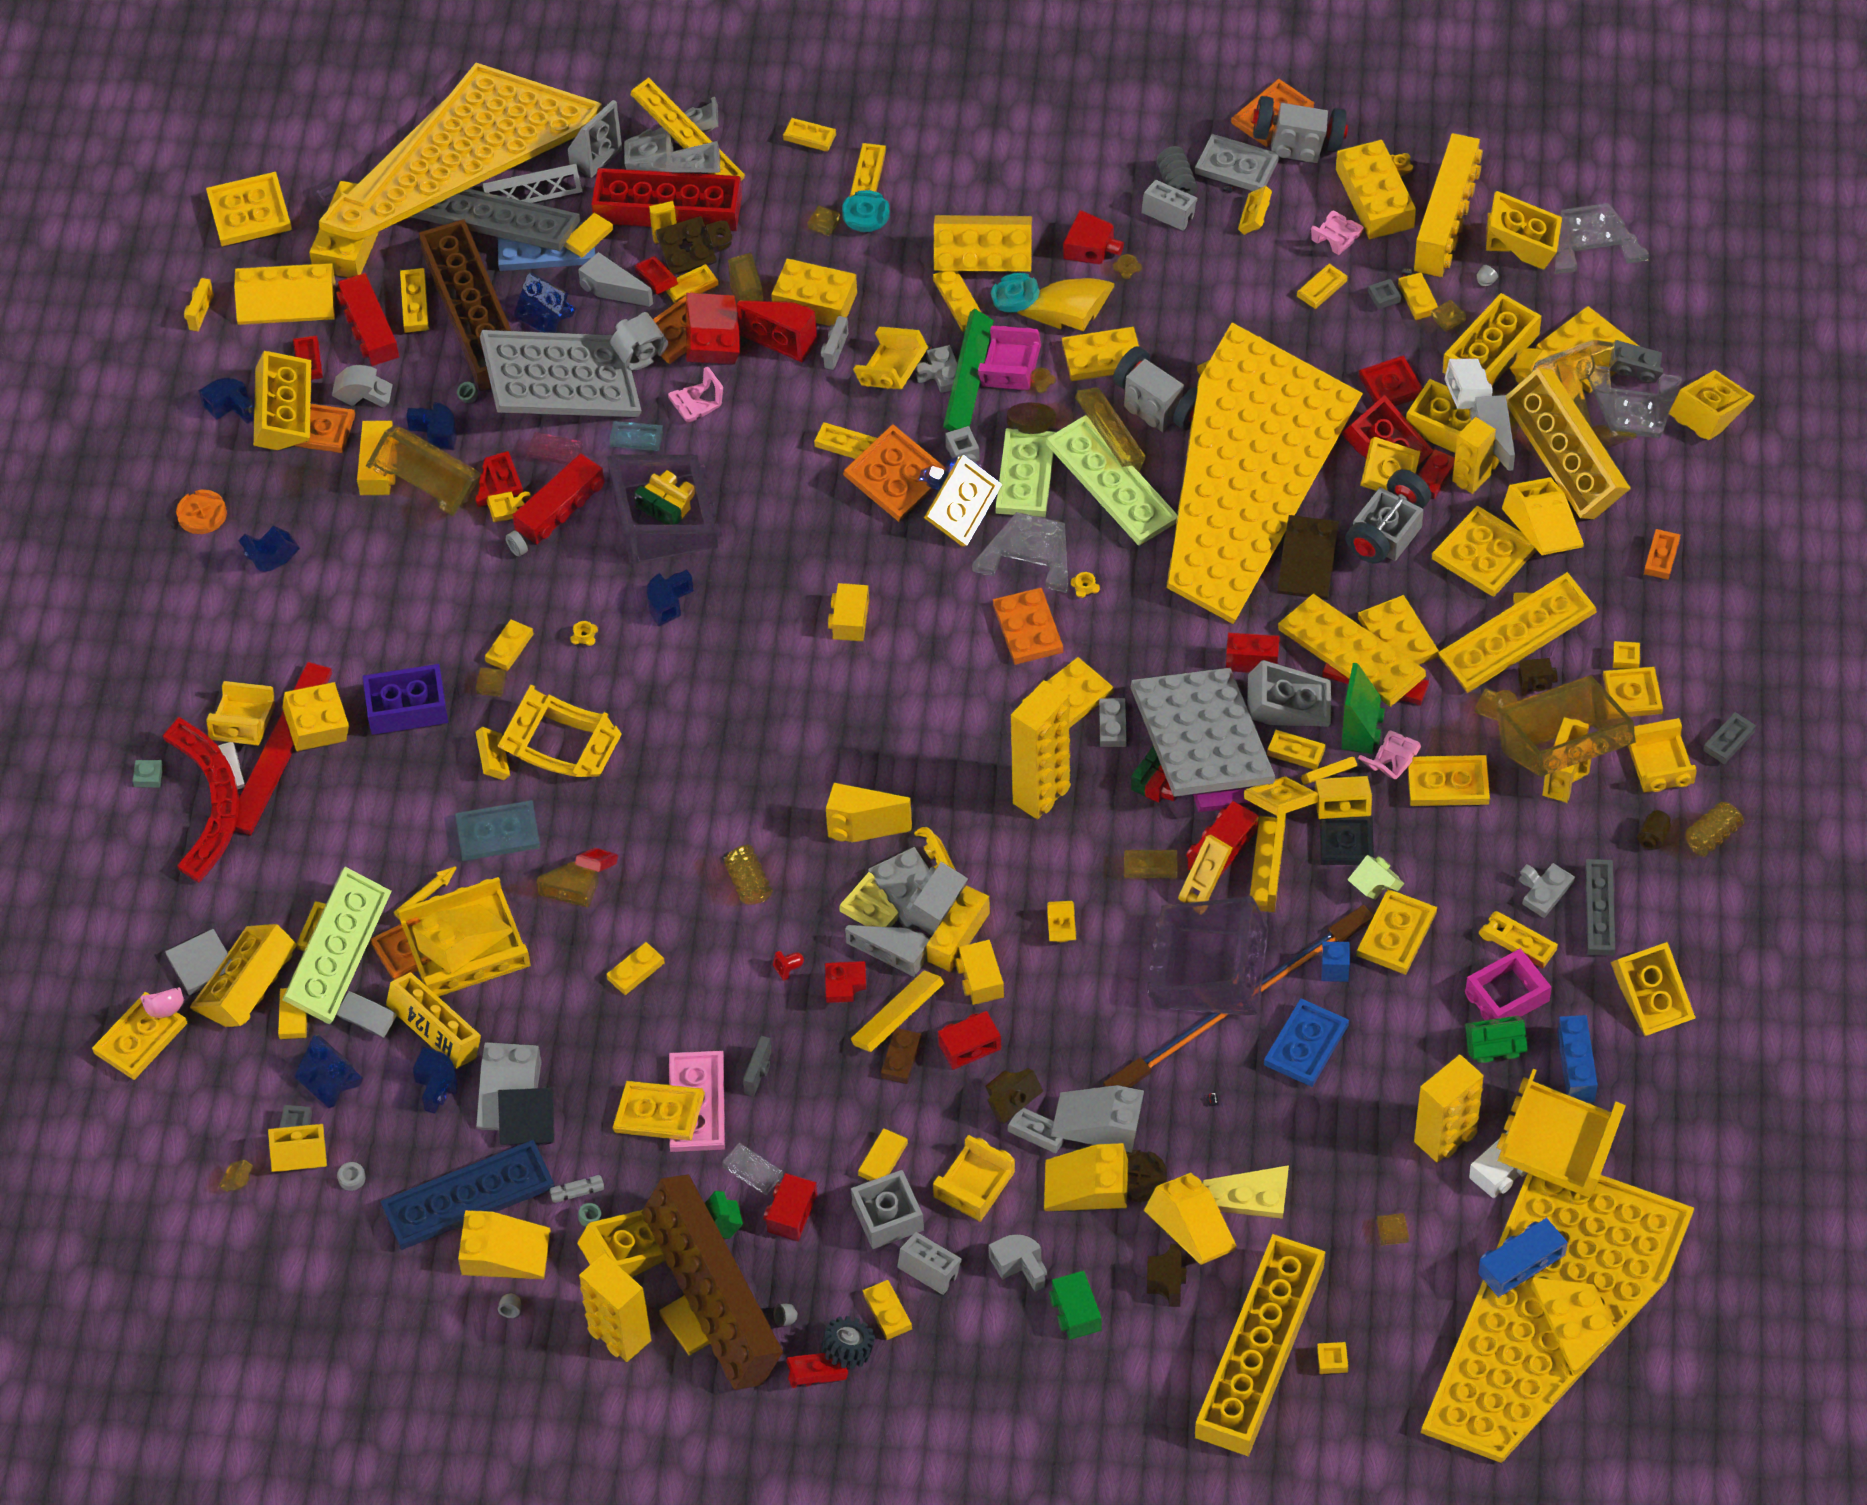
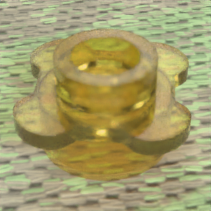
(1127, 266)
(1042, 379)

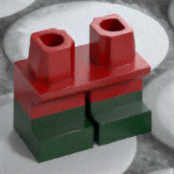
(1150, 779)

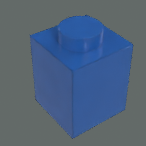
(1335, 961)

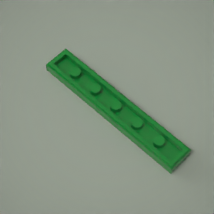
(967, 377)

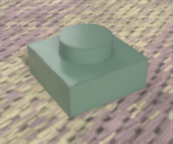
(147, 773)

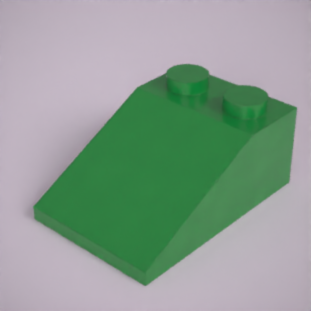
(1361, 713)

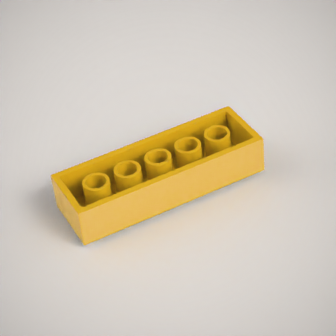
(1447, 205)
(1566, 443)
(1040, 750)

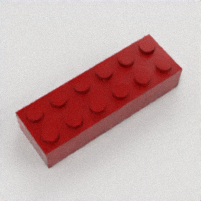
(626, 195)

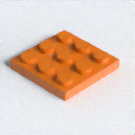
(891, 472)

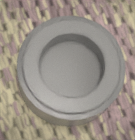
(516, 543)
(351, 1176)

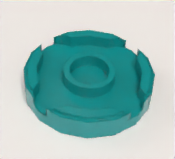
(865, 211)
(1015, 292)

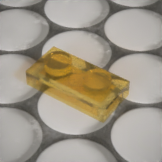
(1150, 863)

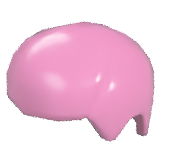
(163, 1003)

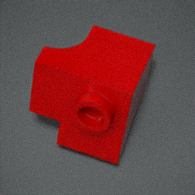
(844, 980)

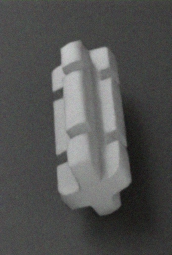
(576, 1189)

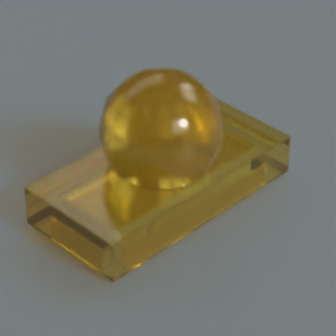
(1492, 700)

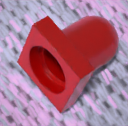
(787, 963)

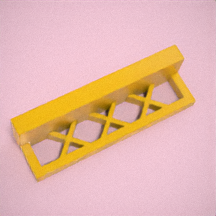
(1267, 861)

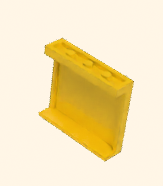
(500, 959)
(1558, 1137)

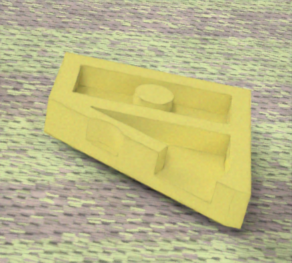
(869, 904)

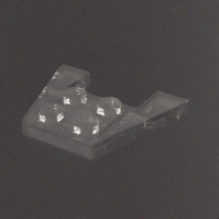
(1590, 229)
(1635, 410)
(1032, 541)

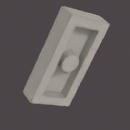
(837, 337)
(1112, 722)
(1035, 1130)

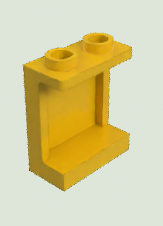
(894, 358)
(241, 713)
(1661, 756)
(1559, 783)
(975, 1178)

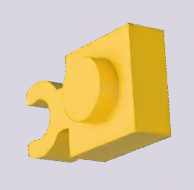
(505, 505)

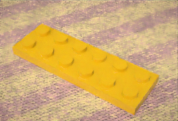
(1517, 632)
(1344, 642)

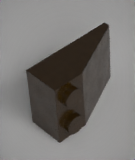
(1308, 556)

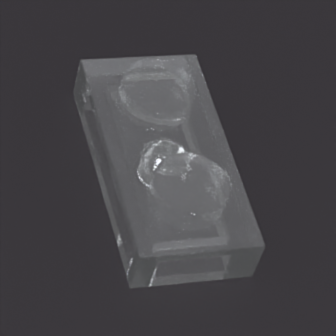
(752, 1169)

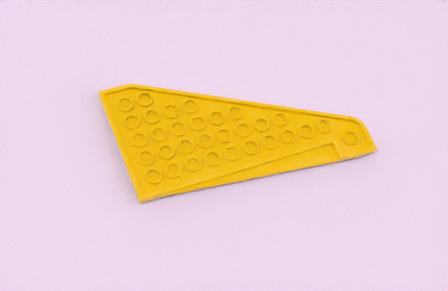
(469, 137)

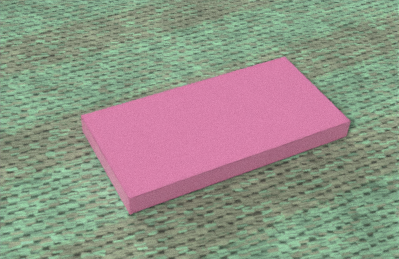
(706, 1072)

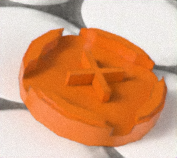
(201, 512)

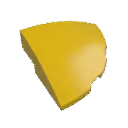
(1069, 302)

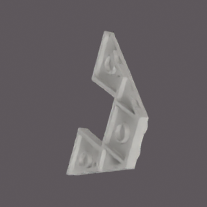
(655, 149)

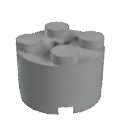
(638, 341)

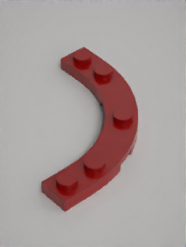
(223, 797)

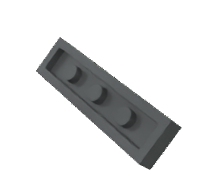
(1600, 907)

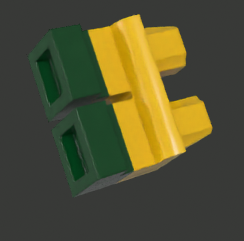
(663, 499)

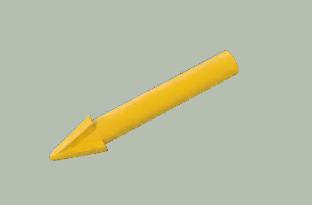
(443, 878)

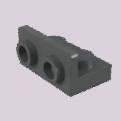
(1636, 361)

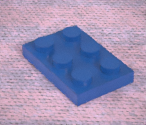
(1306, 1042)

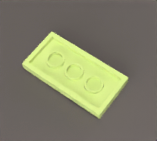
(1025, 474)

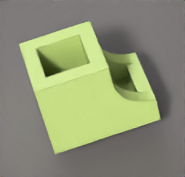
(1374, 877)

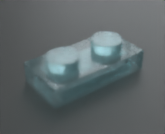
(636, 436)

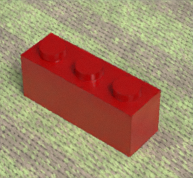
(1232, 826)

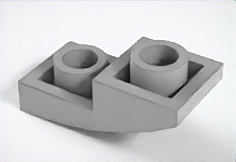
(366, 1014)

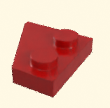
(497, 478)

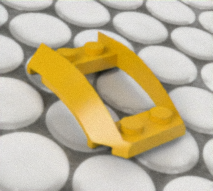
(528, 717)

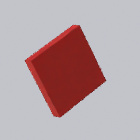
(1392, 379)

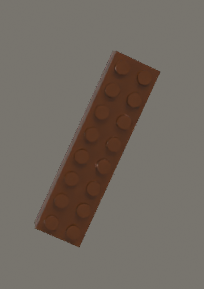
(464, 291)
(712, 1282)

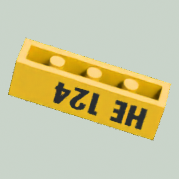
(433, 1019)

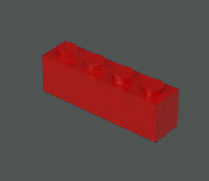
(367, 319)
(558, 499)

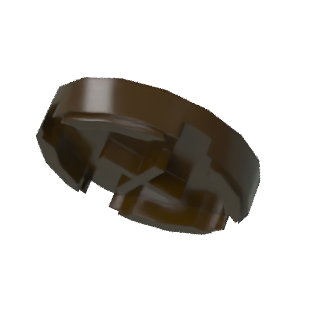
(1031, 417)
(1144, 1175)

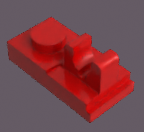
(814, 1369)

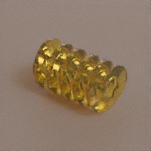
(1713, 828)
(747, 875)

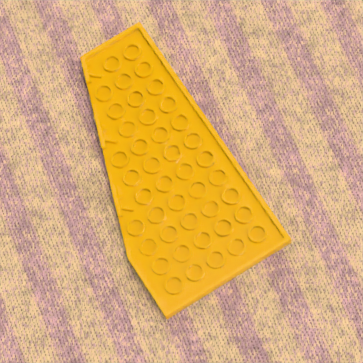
(1251, 458)
(1507, 1357)

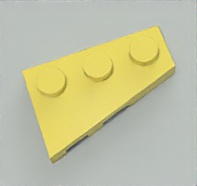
(1252, 1192)

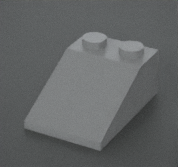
(597, 141)
(1288, 696)
(504, 1069)
(1099, 1115)

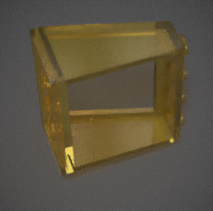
(1540, 719)

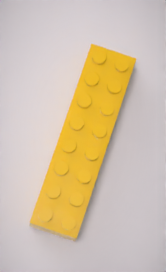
(1260, 1345)

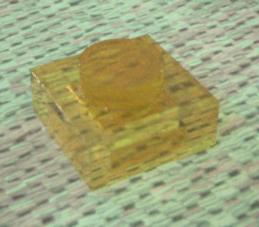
(824, 220)
(1448, 315)
(491, 682)
(236, 1175)
(1392, 1229)

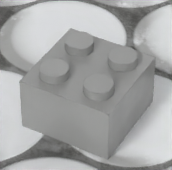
(938, 894)
(887, 1209)

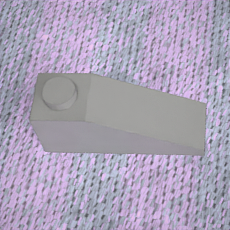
(612, 282)
(1494, 412)
(894, 946)

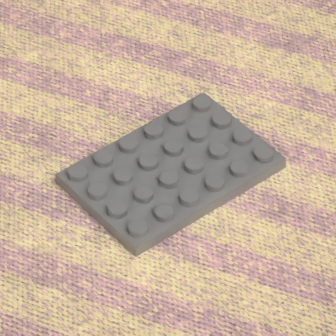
(558, 374)
(1202, 732)

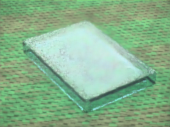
(497, 830)

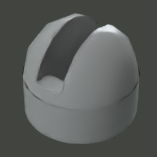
(1486, 276)
(509, 1305)
(784, 1314)

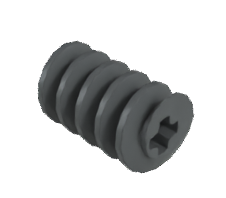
(1176, 170)

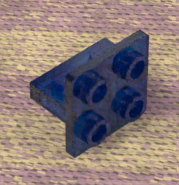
(542, 304)
(326, 1072)

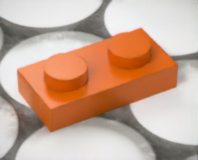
(1662, 554)

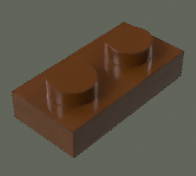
(901, 1055)

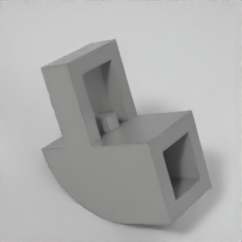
(361, 382)
(1017, 1254)

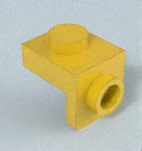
(1061, 921)

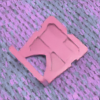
(1337, 231)
(689, 400)
(1394, 749)

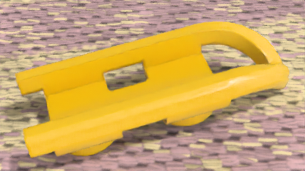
(934, 847)

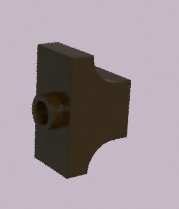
(1012, 1092)
(1166, 1275)

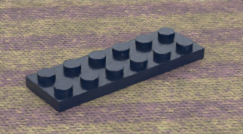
(477, 1187)

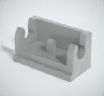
(1168, 204)
(928, 1262)

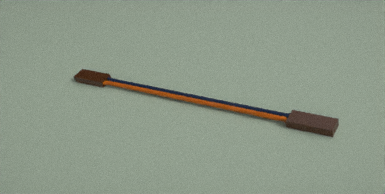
(1339, 932)

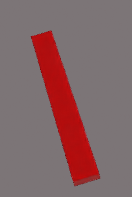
(273, 759)

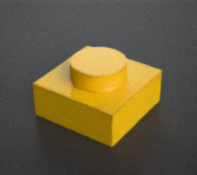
(1626, 655)
(1332, 1358)

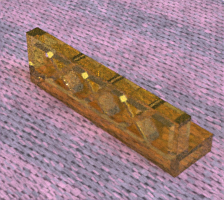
(1110, 427)

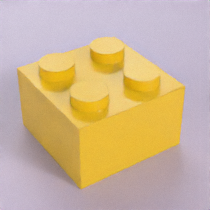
(315, 716)

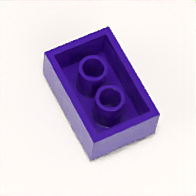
(405, 699)

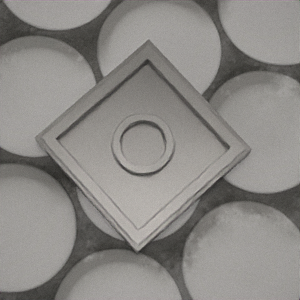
(198, 960)

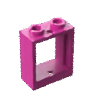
(1525, 970)

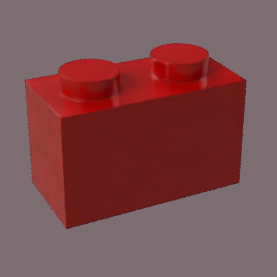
(1248, 650)
(969, 1040)
(791, 1207)

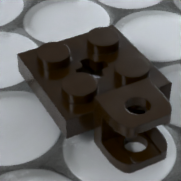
(703, 239)

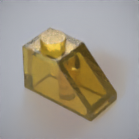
(744, 278)
(569, 884)

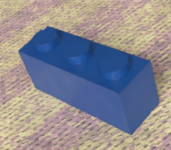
(1577, 1057)
(1522, 1257)

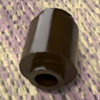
(1654, 830)

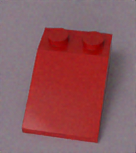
(779, 326)
(711, 329)
(1386, 423)

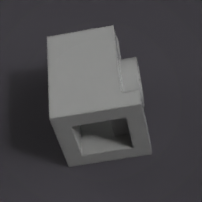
(966, 447)

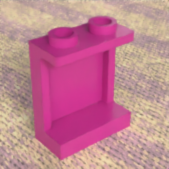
(1010, 358)

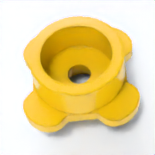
(1402, 163)
(1085, 578)
(587, 628)

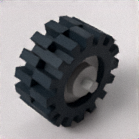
(847, 1342)

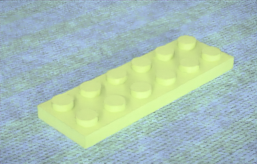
(1115, 487)
(337, 945)

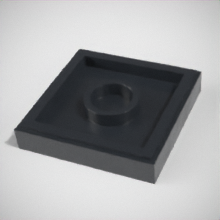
(1346, 840)
(526, 1116)

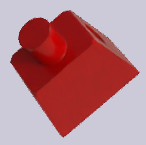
(1090, 240)

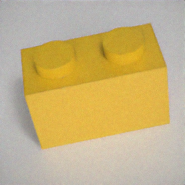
(850, 612)
(1343, 797)
(980, 972)
(297, 1147)

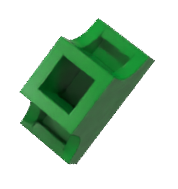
(724, 1213)

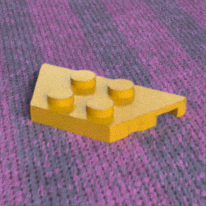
(1575, 1318)

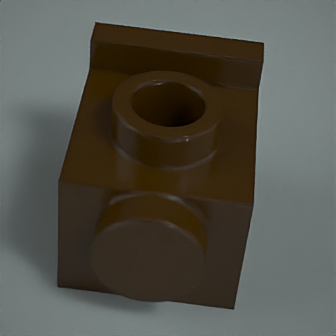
(1536, 675)

